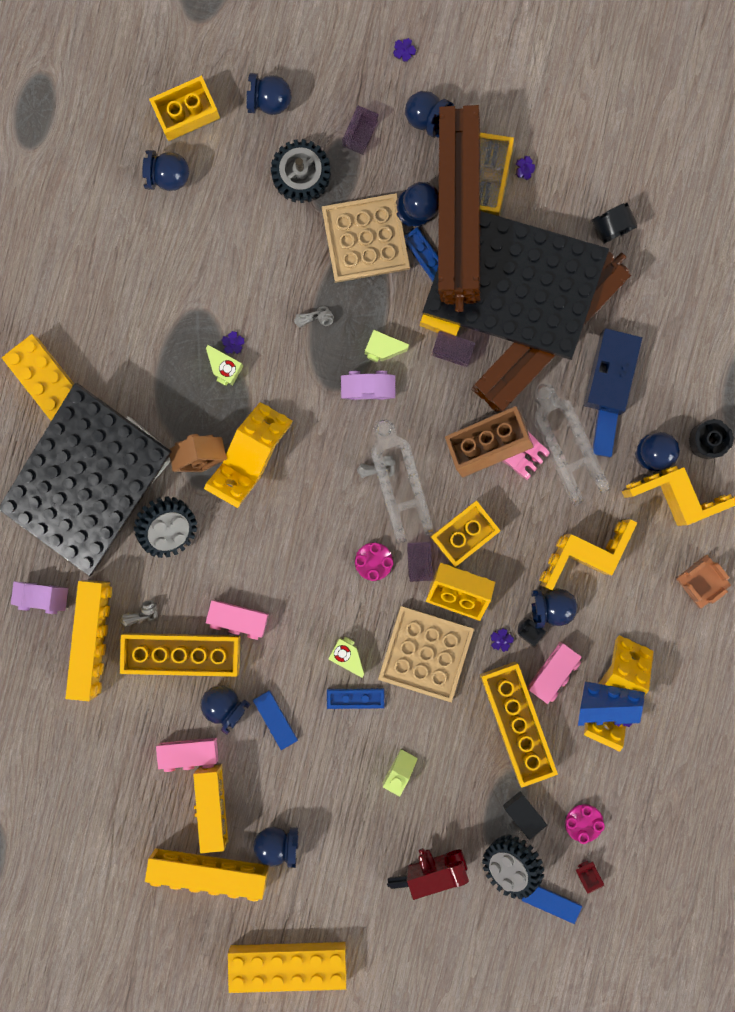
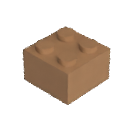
(197, 453)

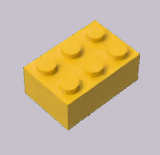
(184, 108)
(465, 533)
(460, 591)

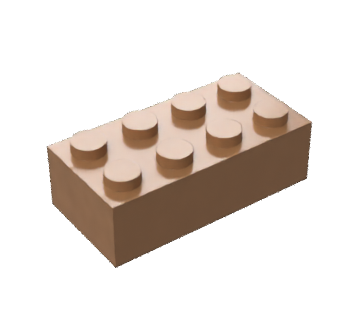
(489, 442)

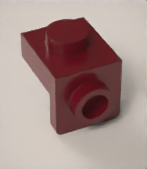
(589, 877)

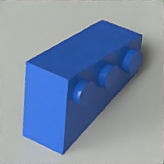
(610, 704)

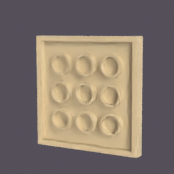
(365, 238)
(426, 654)

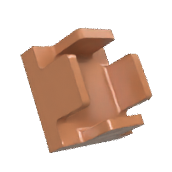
(704, 581)

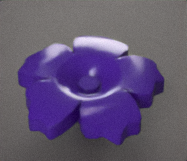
(404, 49)
(525, 168)
(233, 343)
(501, 640)

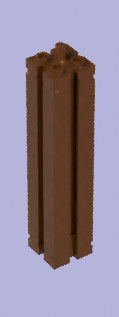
(459, 205)
(522, 363)

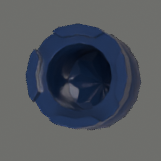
(269, 94)
(423, 111)
(166, 170)
(418, 204)
(657, 451)
(555, 607)
(222, 707)
(276, 846)

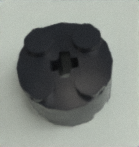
(615, 223)
(715, 429)

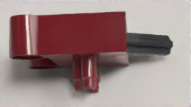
(433, 874)

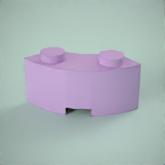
(367, 386)
(31, 595)

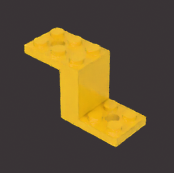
(248, 454)
(680, 496)
(587, 553)
(624, 674)

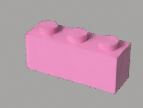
(237, 619)
(554, 673)
(187, 754)

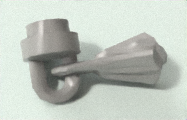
(324, 317)
(366, 470)
(148, 608)

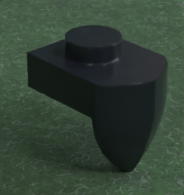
(527, 631)

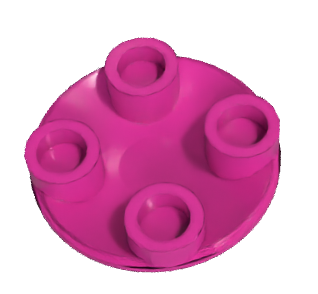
(373, 561)
(584, 823)

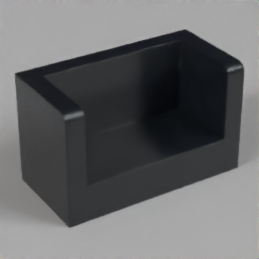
(524, 815)

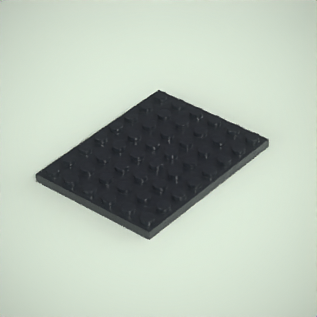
(531, 286)
(84, 479)

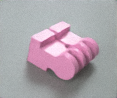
(519, 461)

